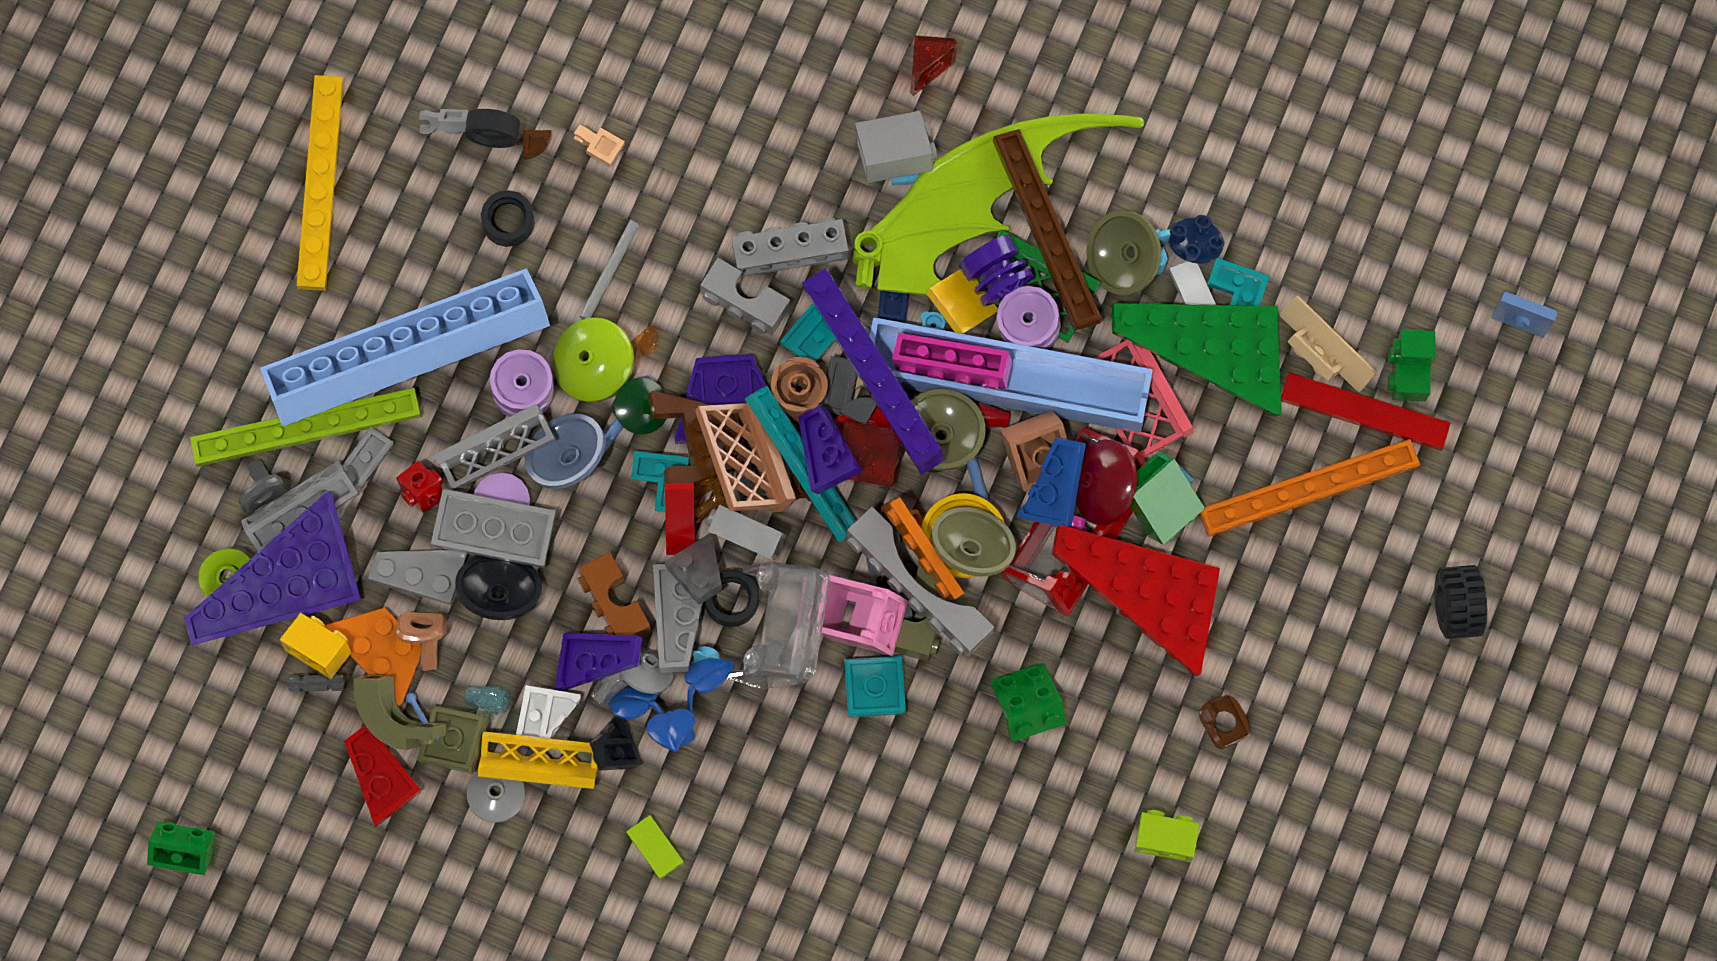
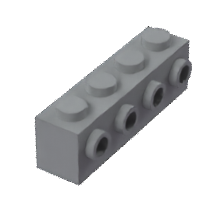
(790, 247)

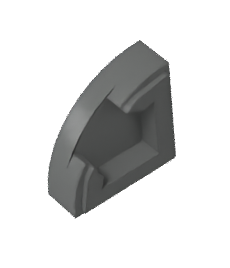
(859, 409)

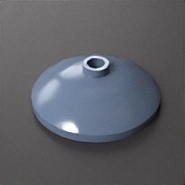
(571, 456)

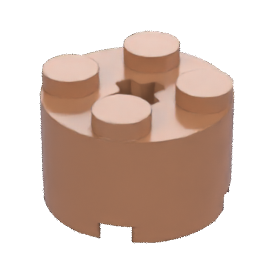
(795, 373)

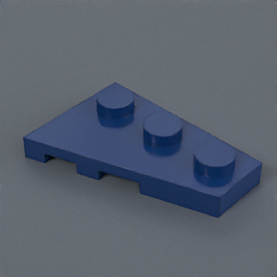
(1055, 492)

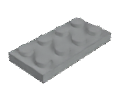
(493, 528)

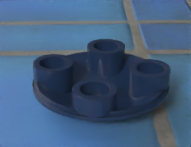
(1196, 240)

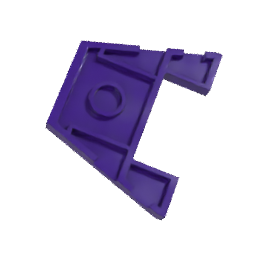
(722, 382)

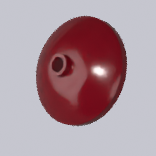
(1106, 482)

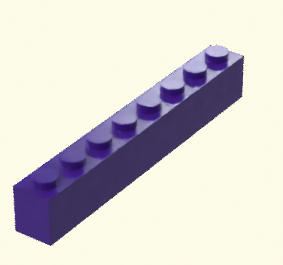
(873, 371)

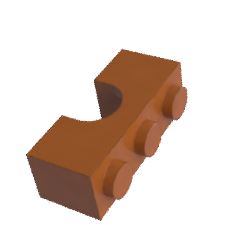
(600, 579)

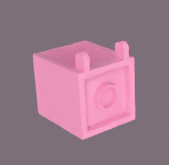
(874, 620)

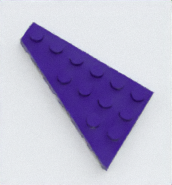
(293, 574)

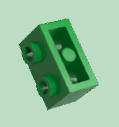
(180, 848)

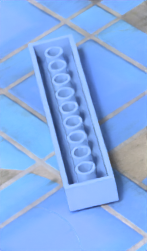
(405, 347)

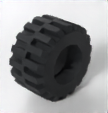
(1460, 602)

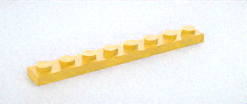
(320, 183)

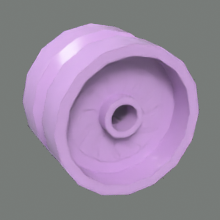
(1029, 304)
(521, 368)

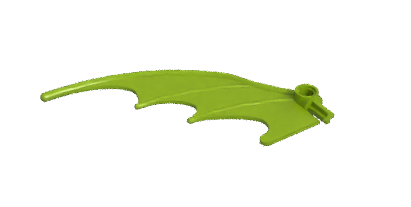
(956, 203)

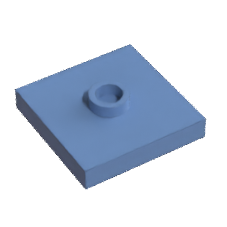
(1524, 314)

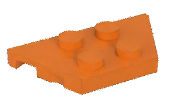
(378, 649)

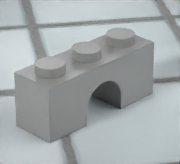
(762, 312)

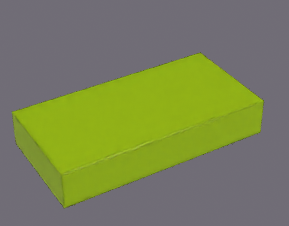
(654, 847)

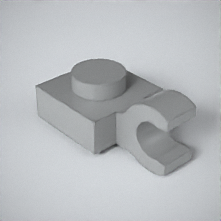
(448, 120)

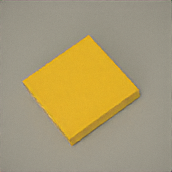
(959, 303)

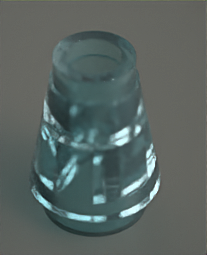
(490, 698)

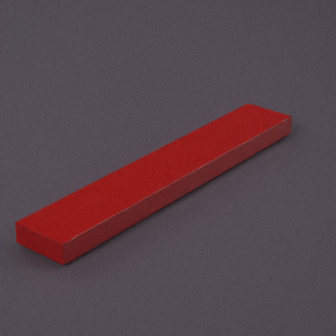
(1365, 411)

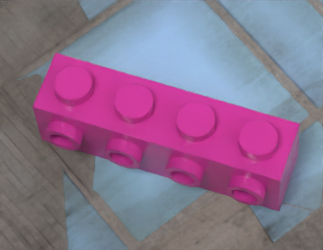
(952, 361)

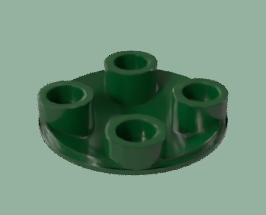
(633, 406)

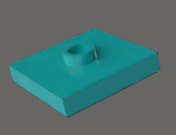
(874, 686)

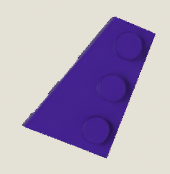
(825, 451)
(594, 657)

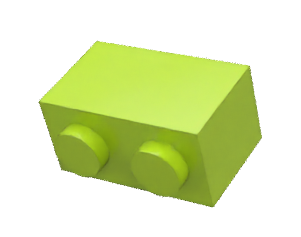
(1166, 836)

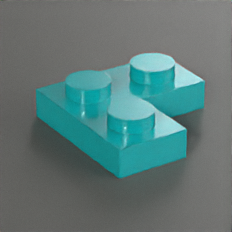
(1242, 283)
(650, 468)

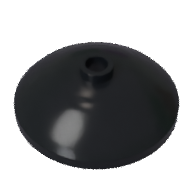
(498, 588)

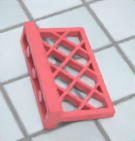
(1161, 392)

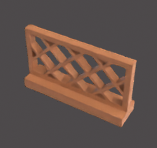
(763, 454)

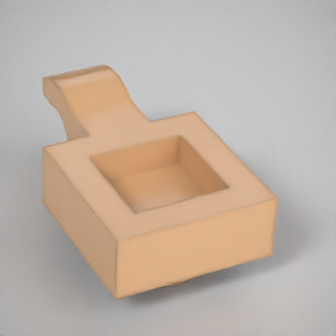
(602, 145)

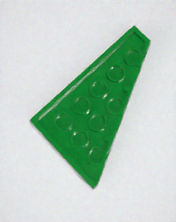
(1219, 343)

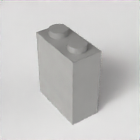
(895, 146)
(746, 532)

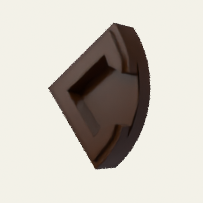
(535, 142)

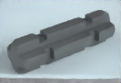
(315, 683)

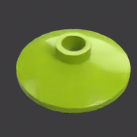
(210, 570)

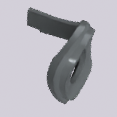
(264, 489)

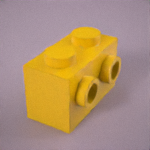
(316, 645)

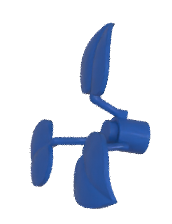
(675, 727)

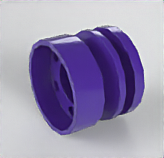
(993, 266)

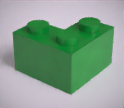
(1411, 365)

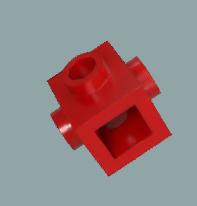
(420, 486)

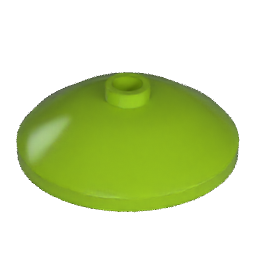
(608, 361)

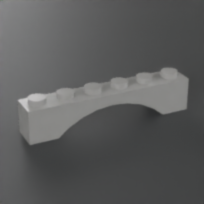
(960, 623)

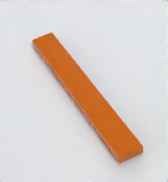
(1309, 488)

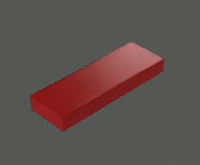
(679, 516)

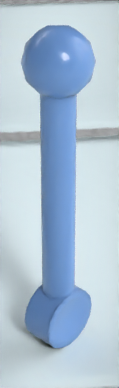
(411, 699)

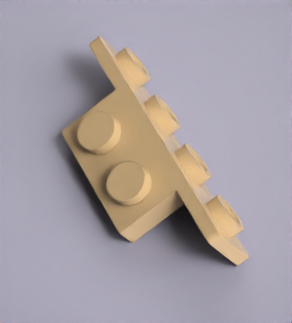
(1324, 347)

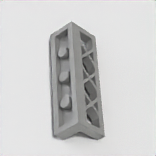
(489, 438)
(277, 515)

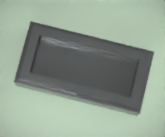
(841, 384)

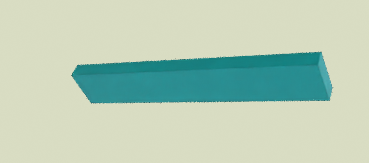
(791, 448)

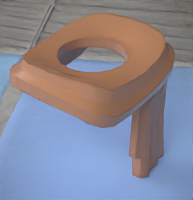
(428, 637)

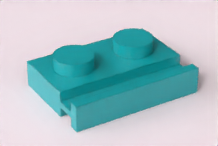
(808, 336)

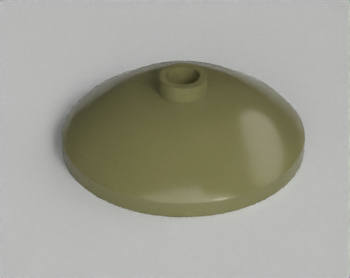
(1112, 257)
(956, 418)
(973, 541)

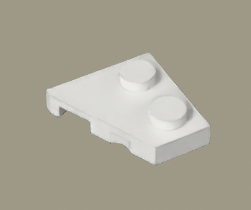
(545, 711)

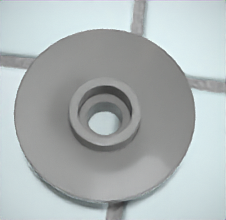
(647, 676)
(495, 808)

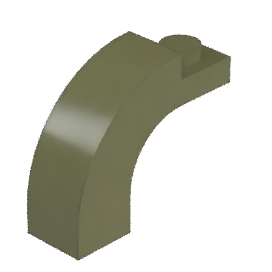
(384, 719)

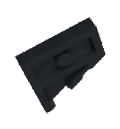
(615, 747)

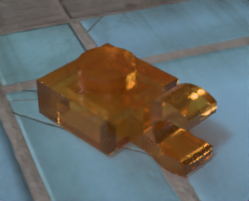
(644, 343)

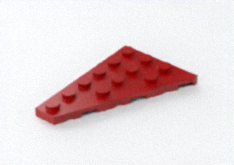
(1154, 589)

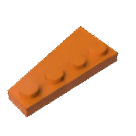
(923, 549)

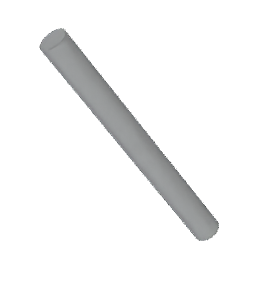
(609, 270)

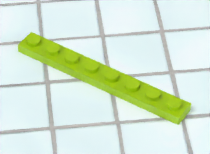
(336, 421)

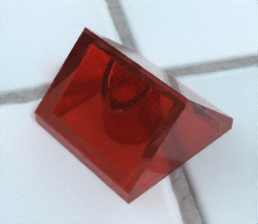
(930, 60)

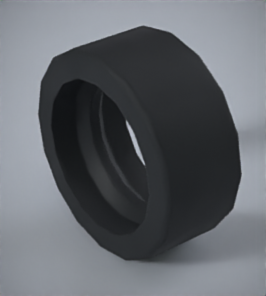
(492, 128)
(502, 198)
(743, 617)

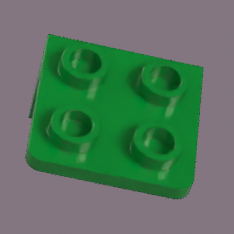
(1029, 702)

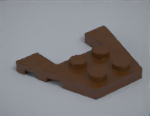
(702, 467)

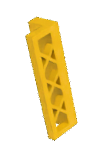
(514, 766)

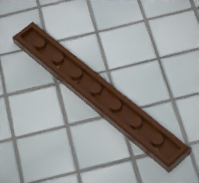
(1047, 230)

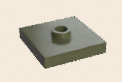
(460, 745)

